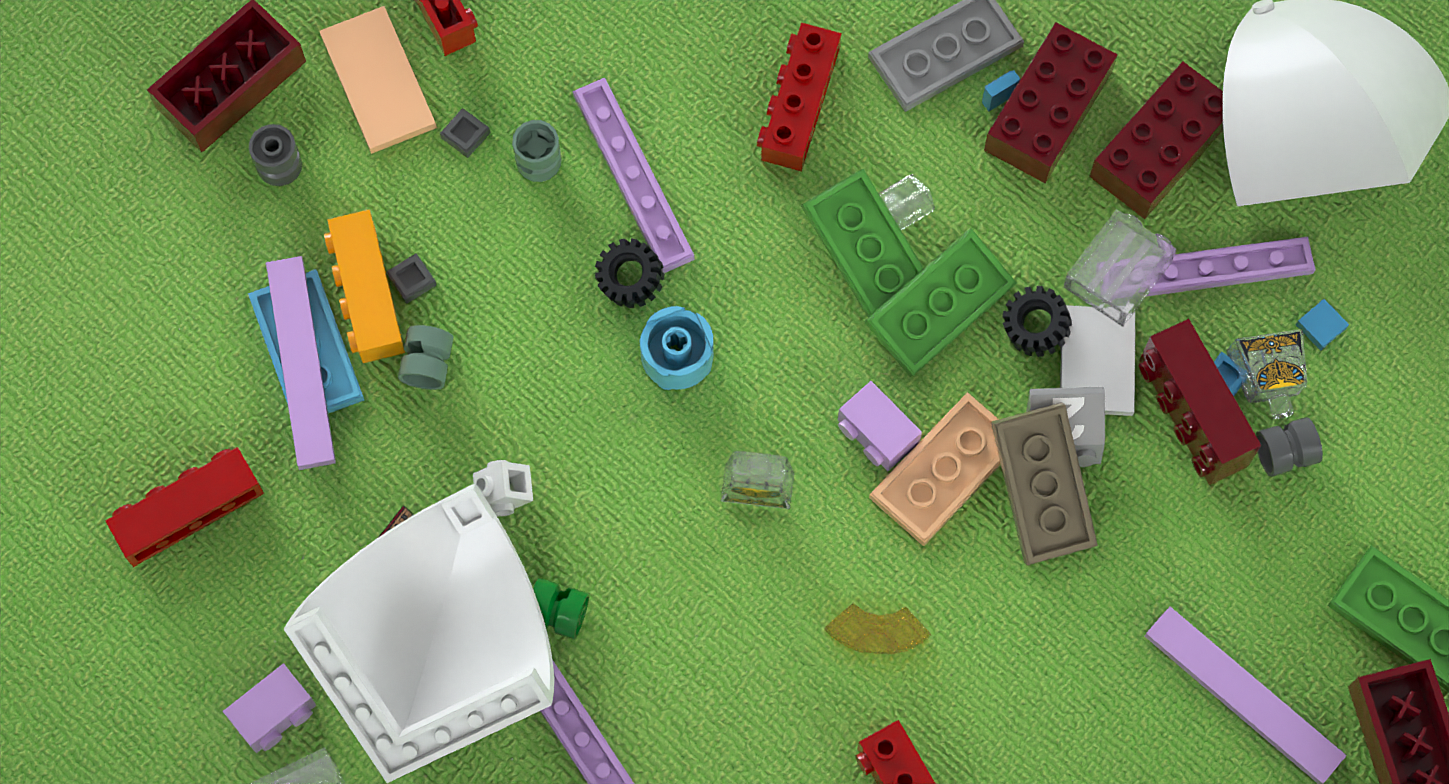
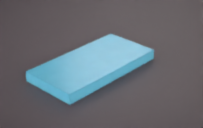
(337, 371)

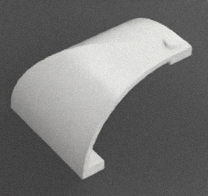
(1326, 101)
(429, 636)

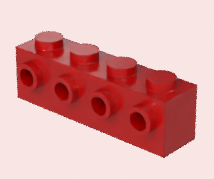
(449, 23)
(800, 97)
(184, 506)
(892, 757)

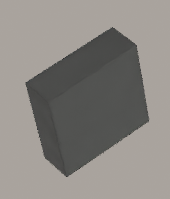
(465, 133)
(411, 278)

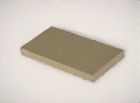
(1044, 483)

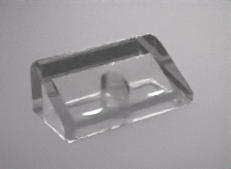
(907, 201)

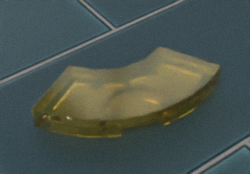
(877, 633)

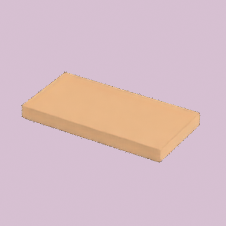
(378, 79)
(941, 471)

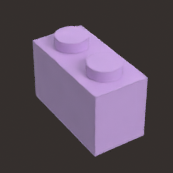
(878, 426)
(270, 709)

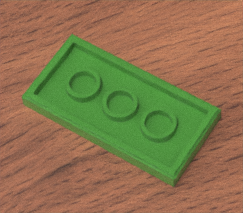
(863, 240)
(940, 302)
(1397, 611)

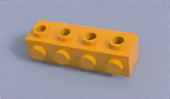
(365, 287)

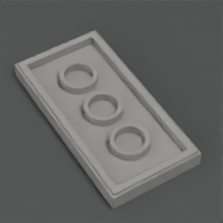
(945, 50)

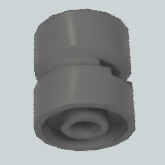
(275, 155)
(1295, 445)

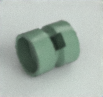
(537, 150)
(426, 355)

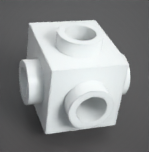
(505, 486)

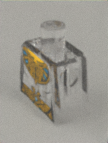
(1271, 369)
(758, 480)

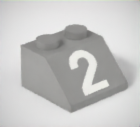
(1085, 414)

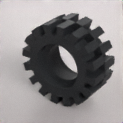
(644, 287)
(1027, 303)

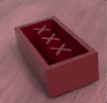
(227, 75)
(1050, 102)
(1161, 140)
(1198, 402)
(1404, 724)

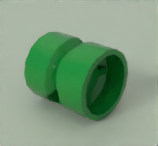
(560, 608)

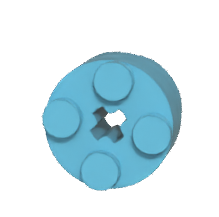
(676, 368)

